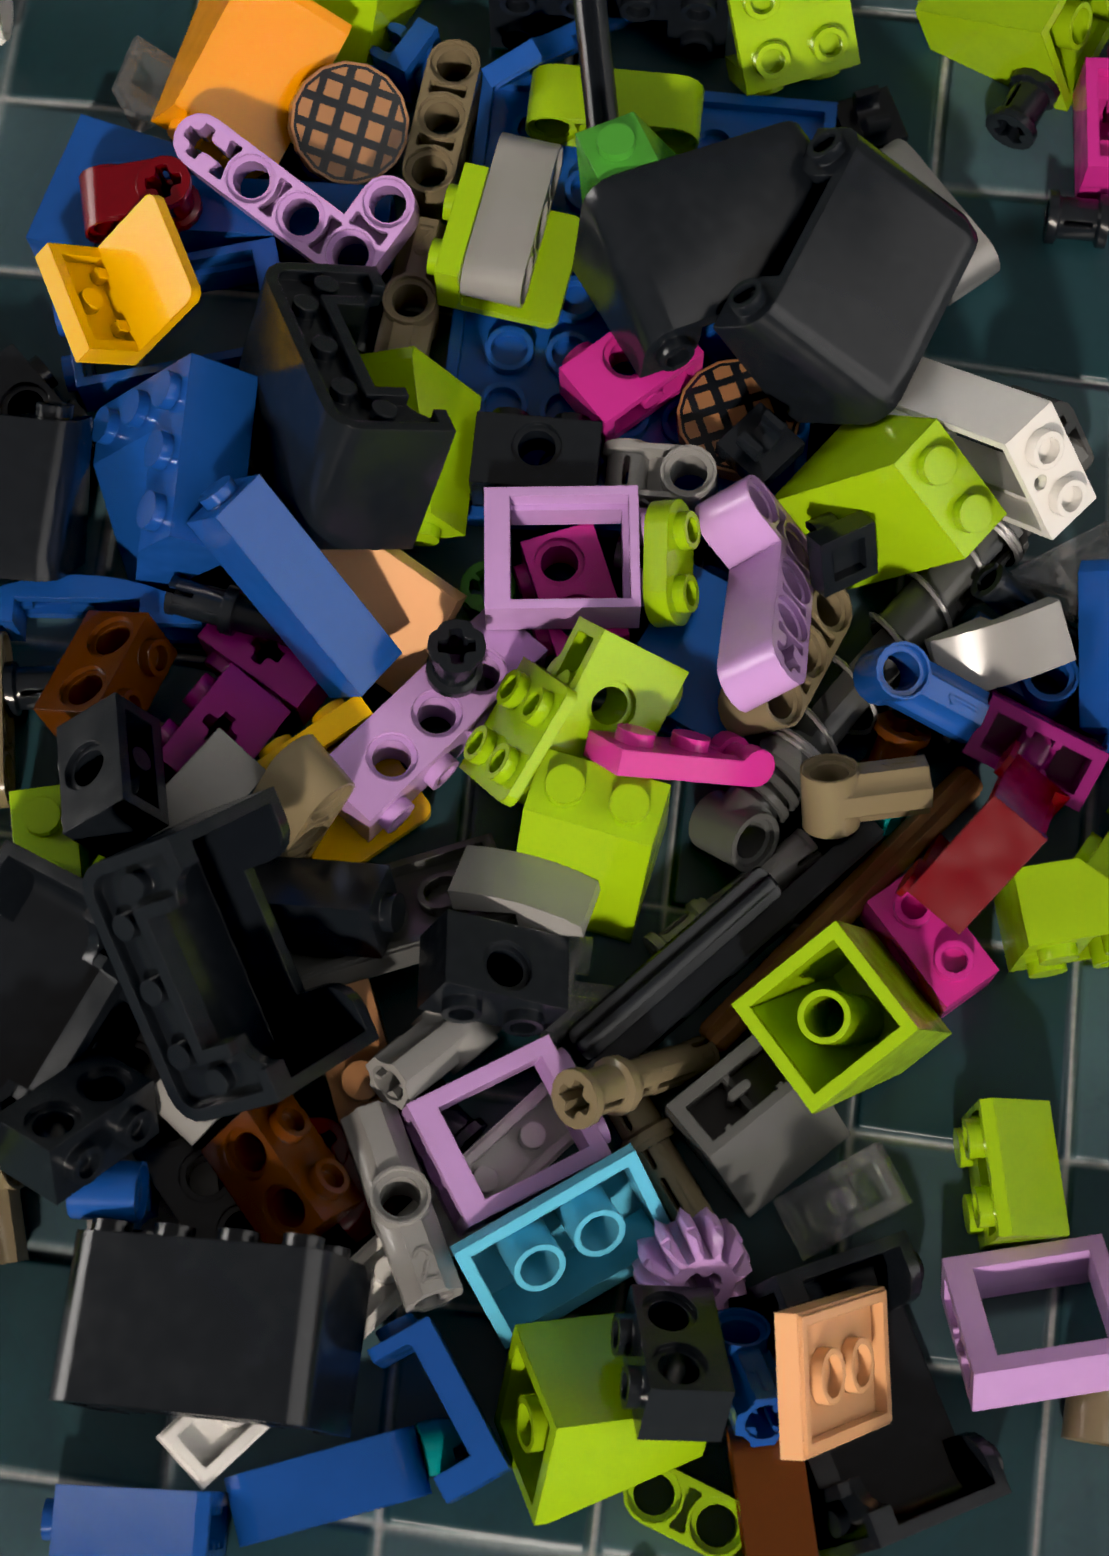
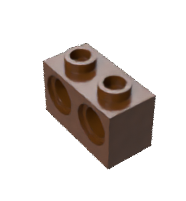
(107, 656)
(281, 1172)

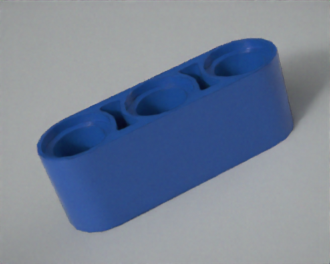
(327, 1486)

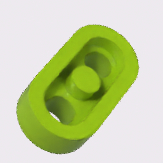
(668, 562)

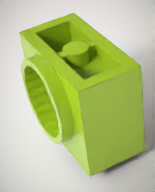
(638, 684)

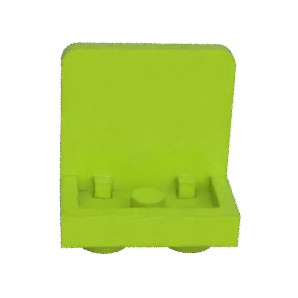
(789, 42)
(550, 274)
(518, 732)

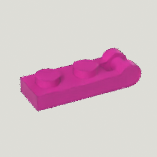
(683, 757)

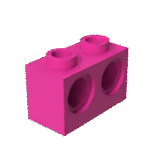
(581, 550)

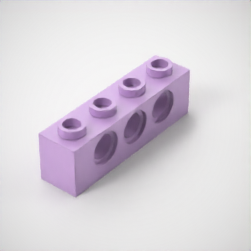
(430, 757)

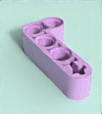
(289, 194)
(766, 593)

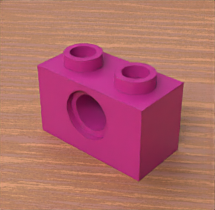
(617, 399)
(936, 958)

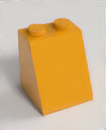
(246, 66)

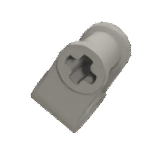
(657, 468)

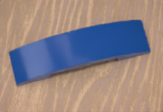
(78, 593)

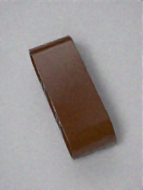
(770, 1500)

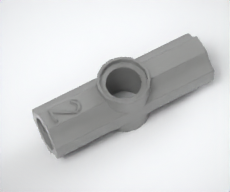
(426, 1055)
(410, 1242)

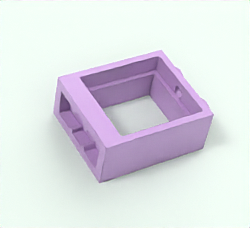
(560, 507)
(445, 1162)
(1031, 1374)

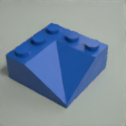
(162, 452)

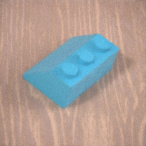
(562, 1244)

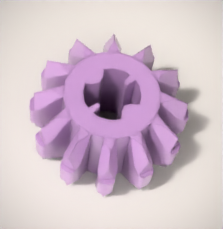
(695, 1254)

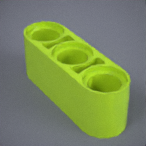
(662, 100)
(680, 1518)

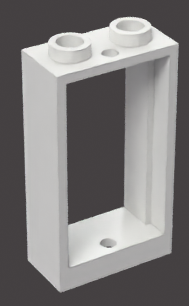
(1037, 474)

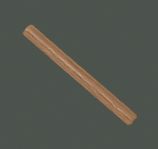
(849, 898)

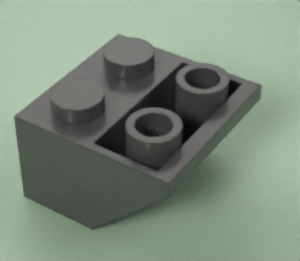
(752, 1127)

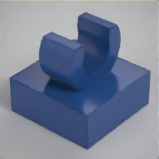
(409, 58)

